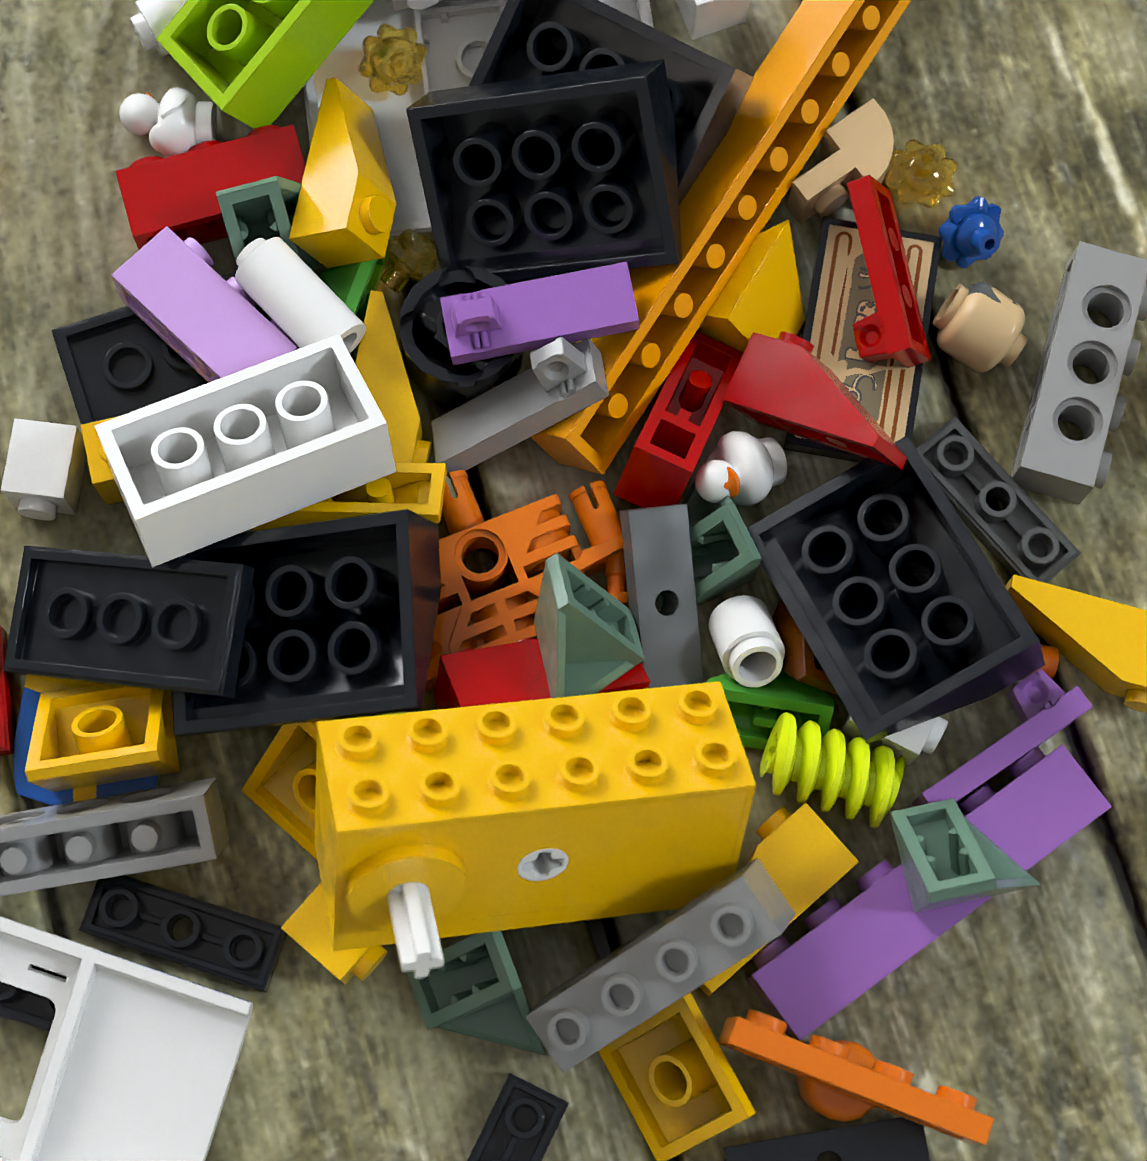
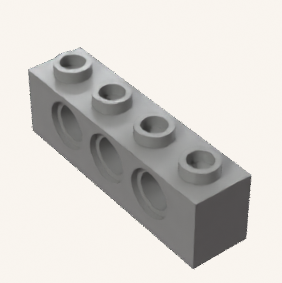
(1044, 457)
(111, 836)
(661, 965)

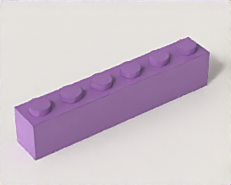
(878, 929)

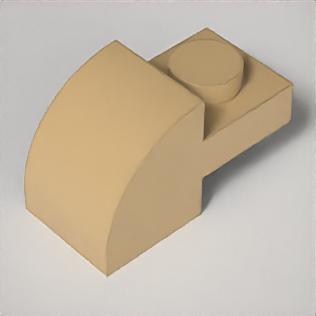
(850, 150)

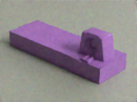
(538, 312)
(1043, 711)

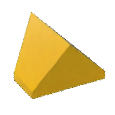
(760, 294)

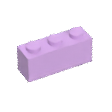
(195, 309)

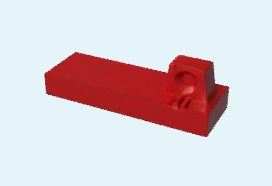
(897, 325)

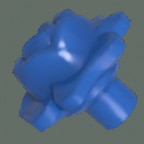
(971, 232)

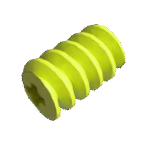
(832, 768)

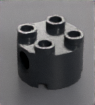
(427, 346)

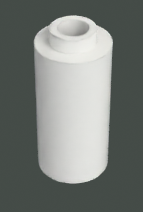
(295, 295)

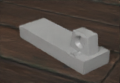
(557, 386)

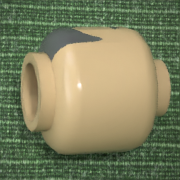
(980, 327)

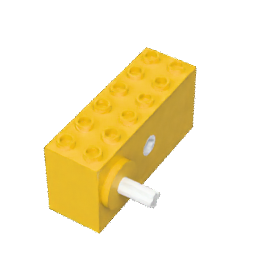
(525, 814)

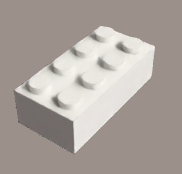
(247, 449)

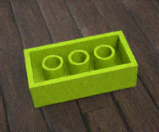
(257, 51)

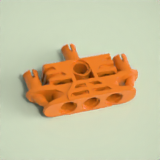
(522, 545)

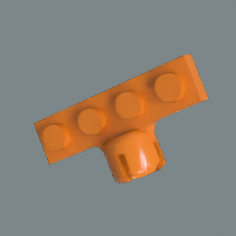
(848, 1081)

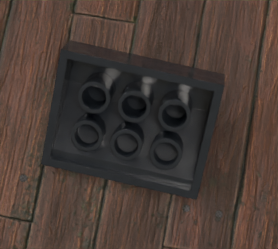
(581, 35)
(551, 172)
(895, 596)
(331, 623)

